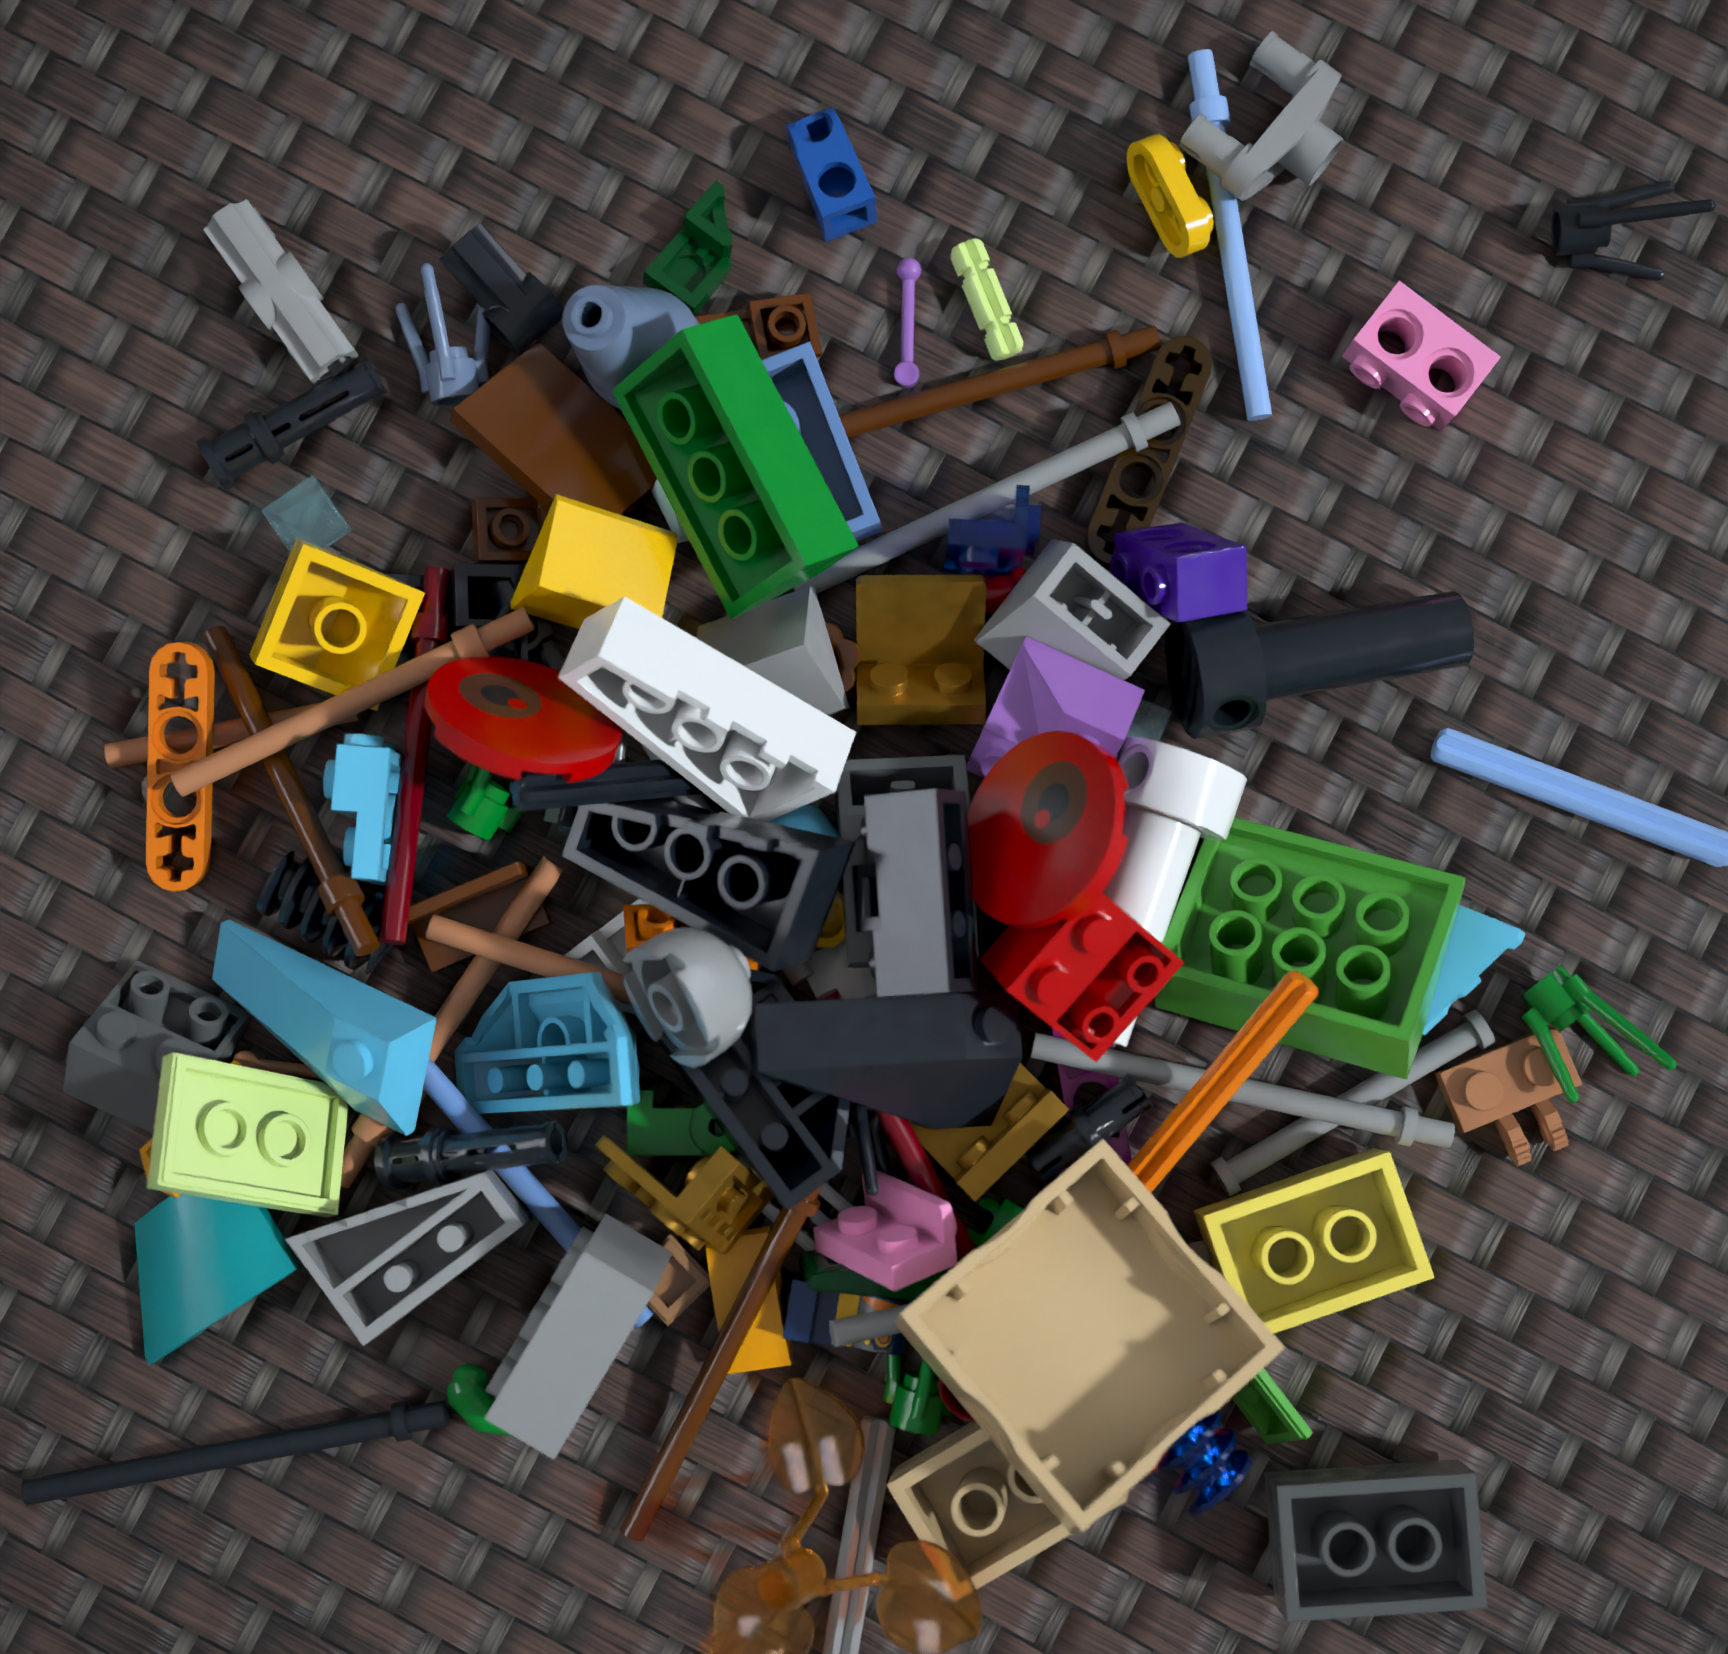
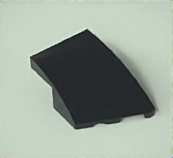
(480, 596)

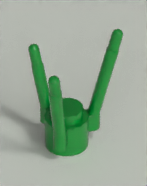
(482, 805)
(1566, 999)
(914, 1400)

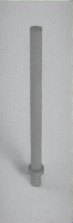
(1131, 433)
(1403, 1125)

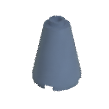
(620, 329)

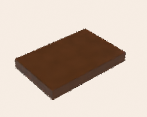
(556, 435)

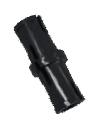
(1088, 1127)

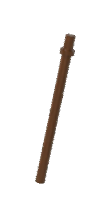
(1111, 350)
(716, 1366)

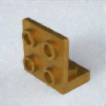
(920, 649)
(983, 1154)
(714, 1206)

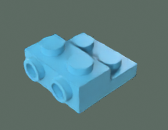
(365, 788)

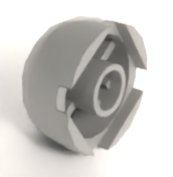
(690, 990)

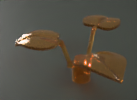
(760, 1609)

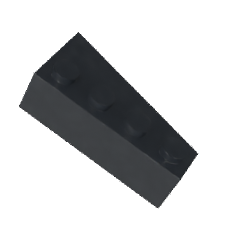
(717, 872)

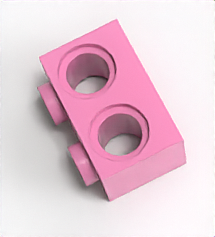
(1429, 343)

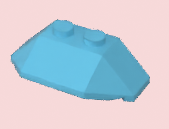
(550, 1049)

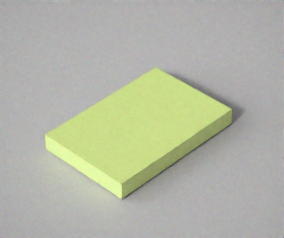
(247, 1136)

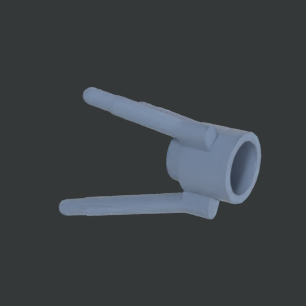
(451, 373)

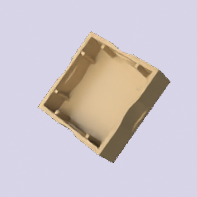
(1087, 1337)

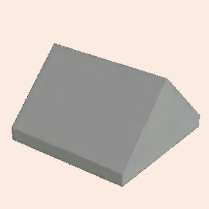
(785, 645)

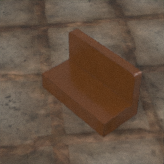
(475, 904)

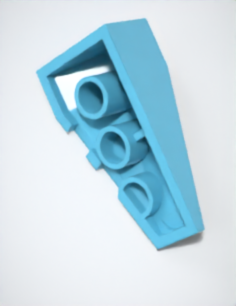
(340, 1028)

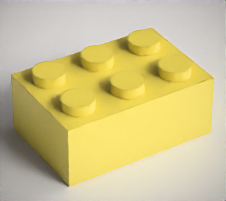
(1317, 1240)

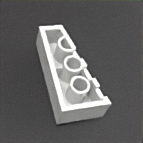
(706, 714)

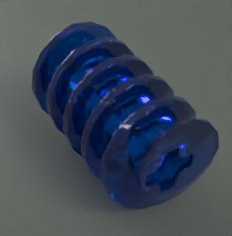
(1206, 1463)

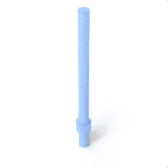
(1231, 246)

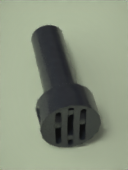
(1228, 667)

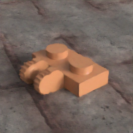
(1504, 1082)

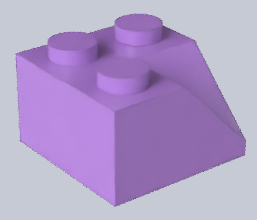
(1055, 694)

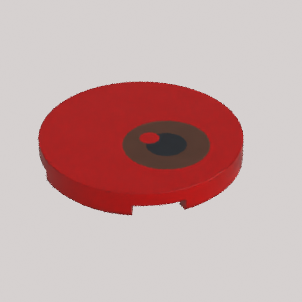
(518, 718)
(1046, 830)

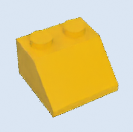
(334, 621)

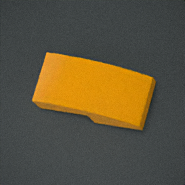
(727, 1273)

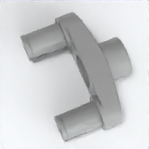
(1293, 139)

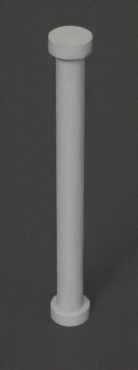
(1370, 1092)

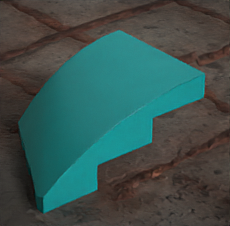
(202, 1264)

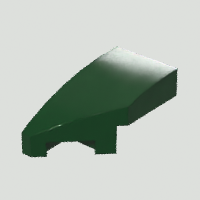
(698, 255)

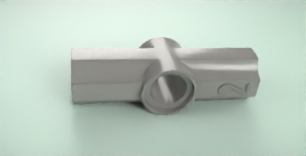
(280, 292)

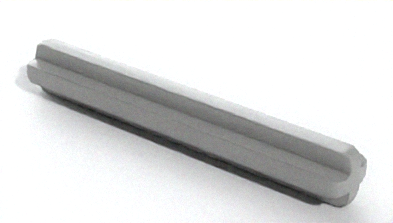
(860, 1537)

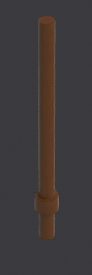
(337, 889)

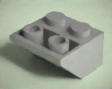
(1076, 610)

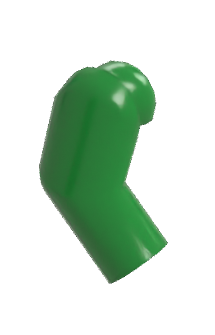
(471, 1400)

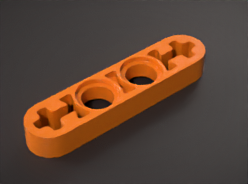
(164, 761)

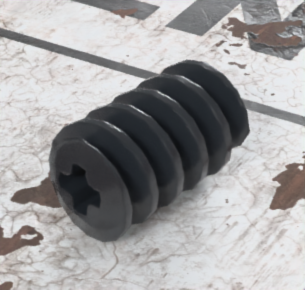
(294, 892)

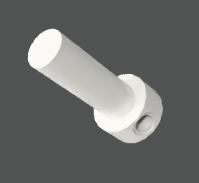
(1167, 808)

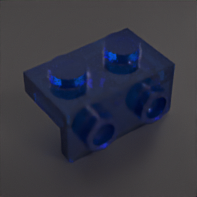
(993, 546)

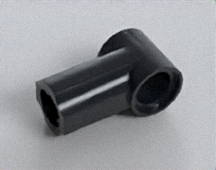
(513, 302)

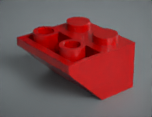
(1084, 972)

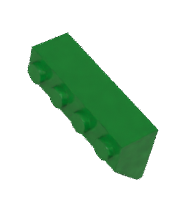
(733, 465)

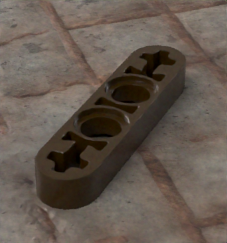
(1159, 455)

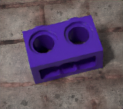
(1182, 570)

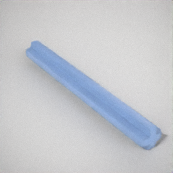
(1581, 796)

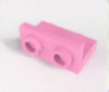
(894, 1237)

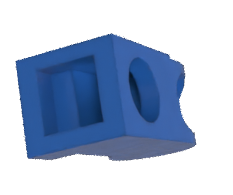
(831, 174)

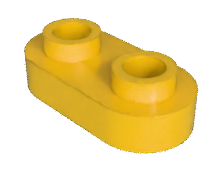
(1169, 196)

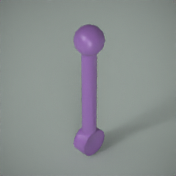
(906, 372)

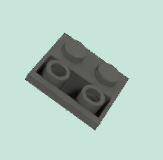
(146, 1016)

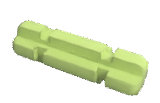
(986, 299)

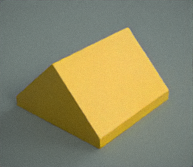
(591, 560)

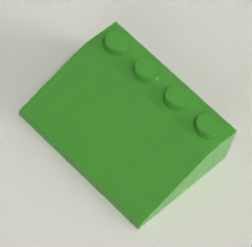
(1341, 916)

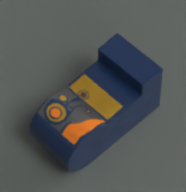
(812, 1310)

